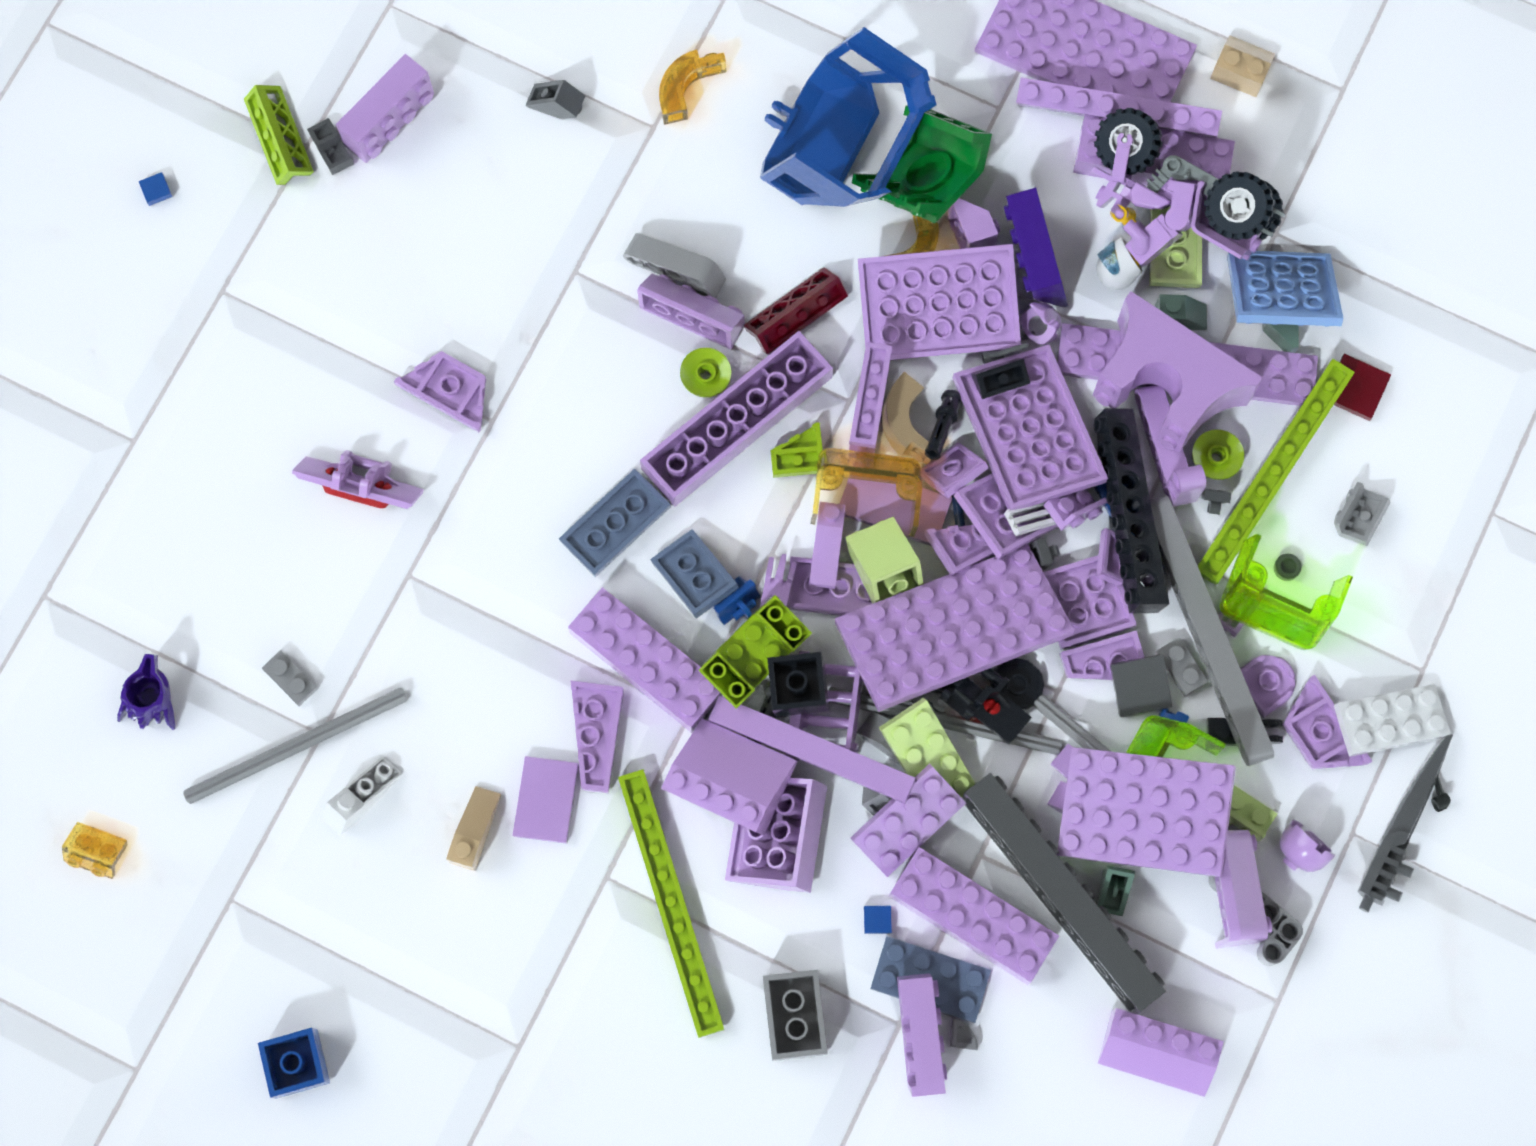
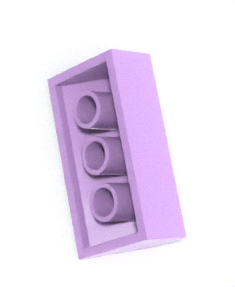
(690, 310)
(1160, 1052)

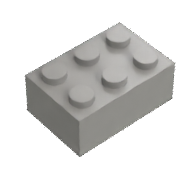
(794, 1015)

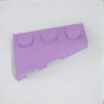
(958, 547)
(1094, 659)

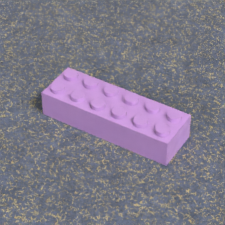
(1205, 152)
(645, 659)
(973, 916)

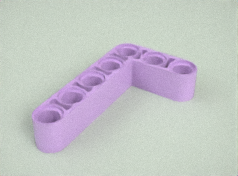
(1178, 480)

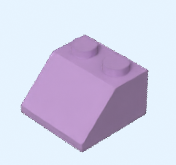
(972, 225)

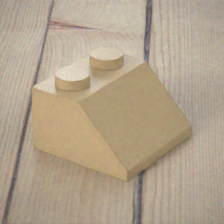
(1242, 66)

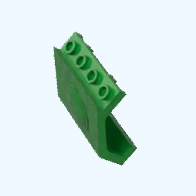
(935, 167)

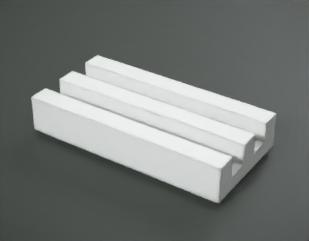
(1009, 514)

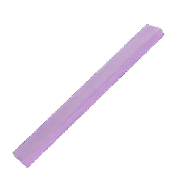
(813, 750)

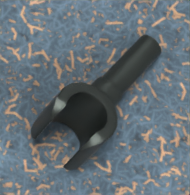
(1441, 801)

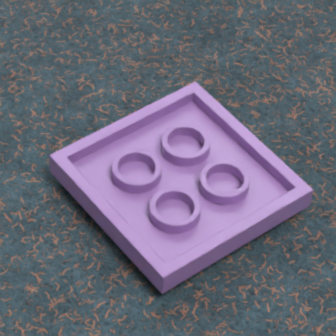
(986, 510)
(1089, 602)

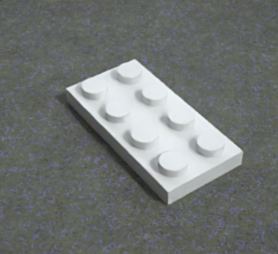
(1392, 720)

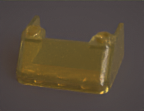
(837, 464)

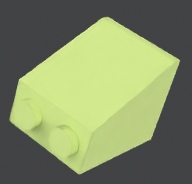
(884, 560)

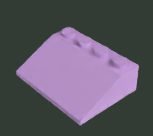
(730, 776)
(788, 849)

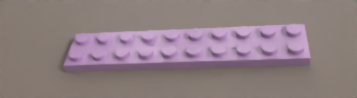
(1285, 375)

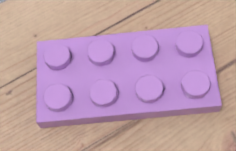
(902, 828)

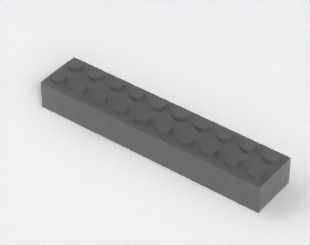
(1063, 895)

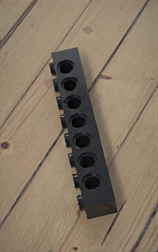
(1139, 520)

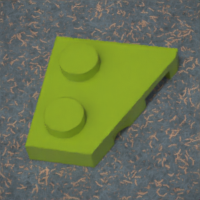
(798, 454)

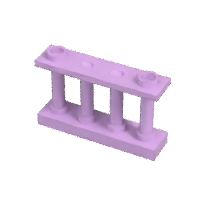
(870, 397)
(803, 720)

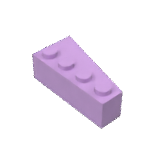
(921, 1035)

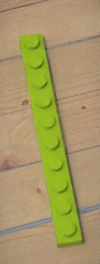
(1274, 471)
(671, 904)

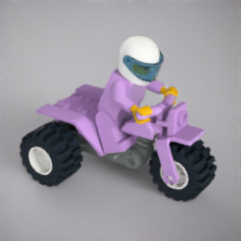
(1226, 212)

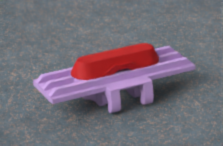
(373, 490)

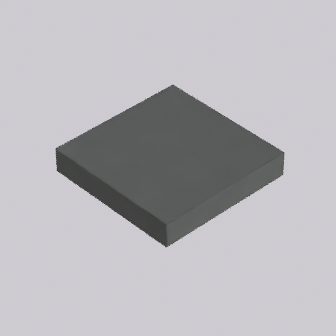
(1141, 685)

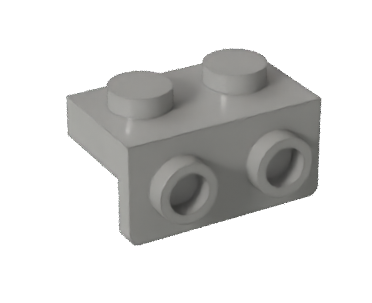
(1361, 514)

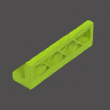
(271, 133)

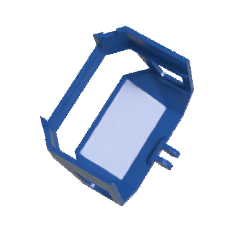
(835, 119)

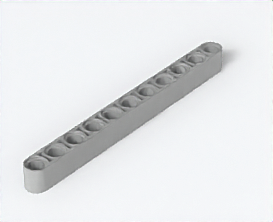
(1210, 636)

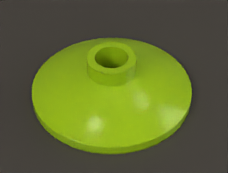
(708, 361)
(1220, 443)

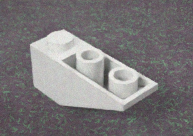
(360, 795)

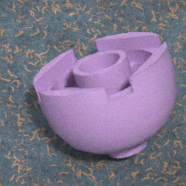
(1304, 849)

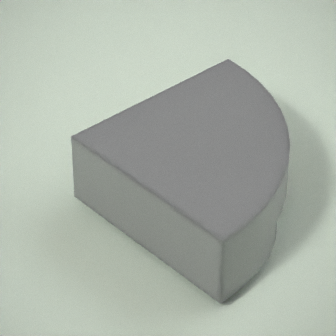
(962, 1036)

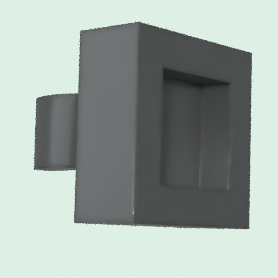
(1215, 498)
(1043, 553)

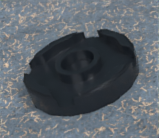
(1025, 682)

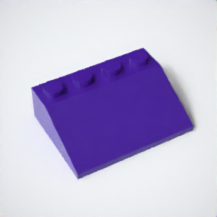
(1035, 247)

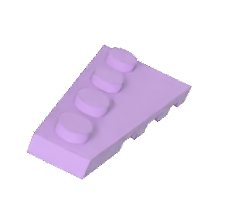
(596, 725)

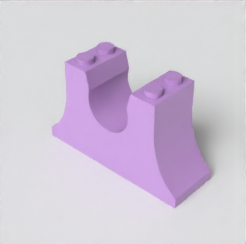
(1183, 363)

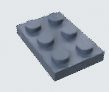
(694, 573)

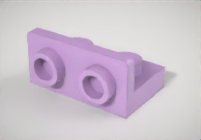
(1074, 509)

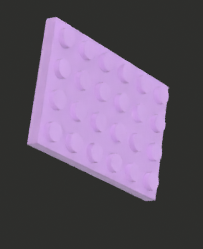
(941, 301)
(1032, 433)
(1146, 811)

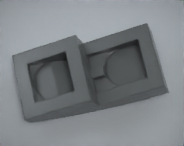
(330, 146)

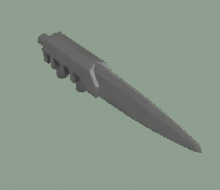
(1392, 848)

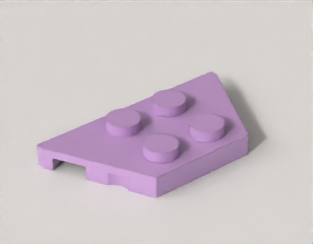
(449, 388)
(1316, 730)

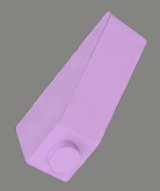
(827, 545)

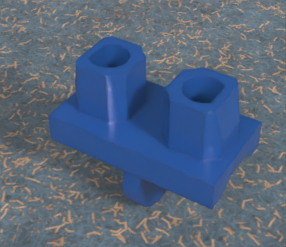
(738, 603)

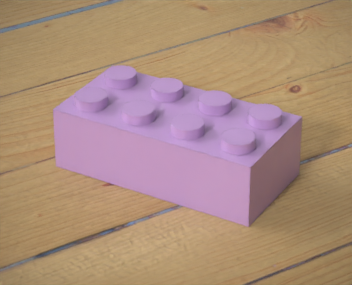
(385, 108)

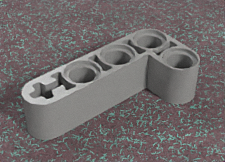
(675, 263)
(1275, 939)

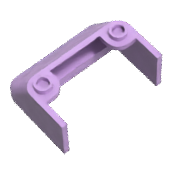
(1241, 893)

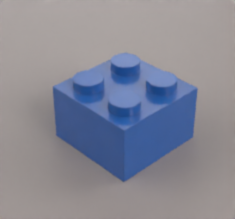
(293, 1063)

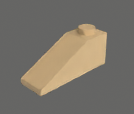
(473, 829)

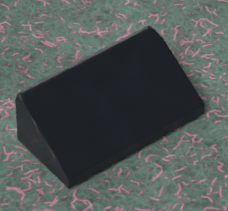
(1001, 377)

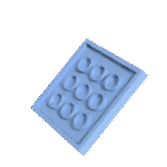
(1285, 289)

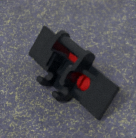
(987, 705)

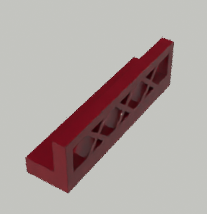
(798, 311)

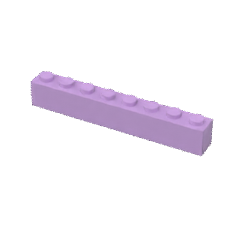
(1100, 103)

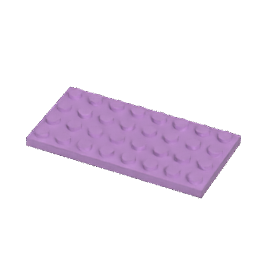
(1086, 47)
(953, 627)

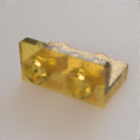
(93, 850)

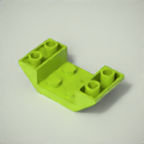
(742, 658)

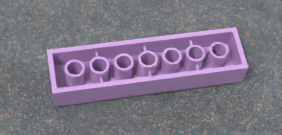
(736, 418)

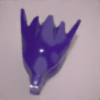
(147, 695)

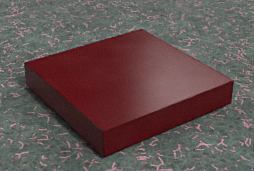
(1364, 388)

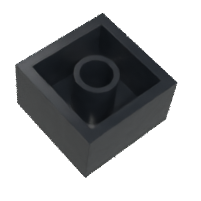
(798, 684)

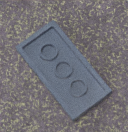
(614, 522)
(959, 982)

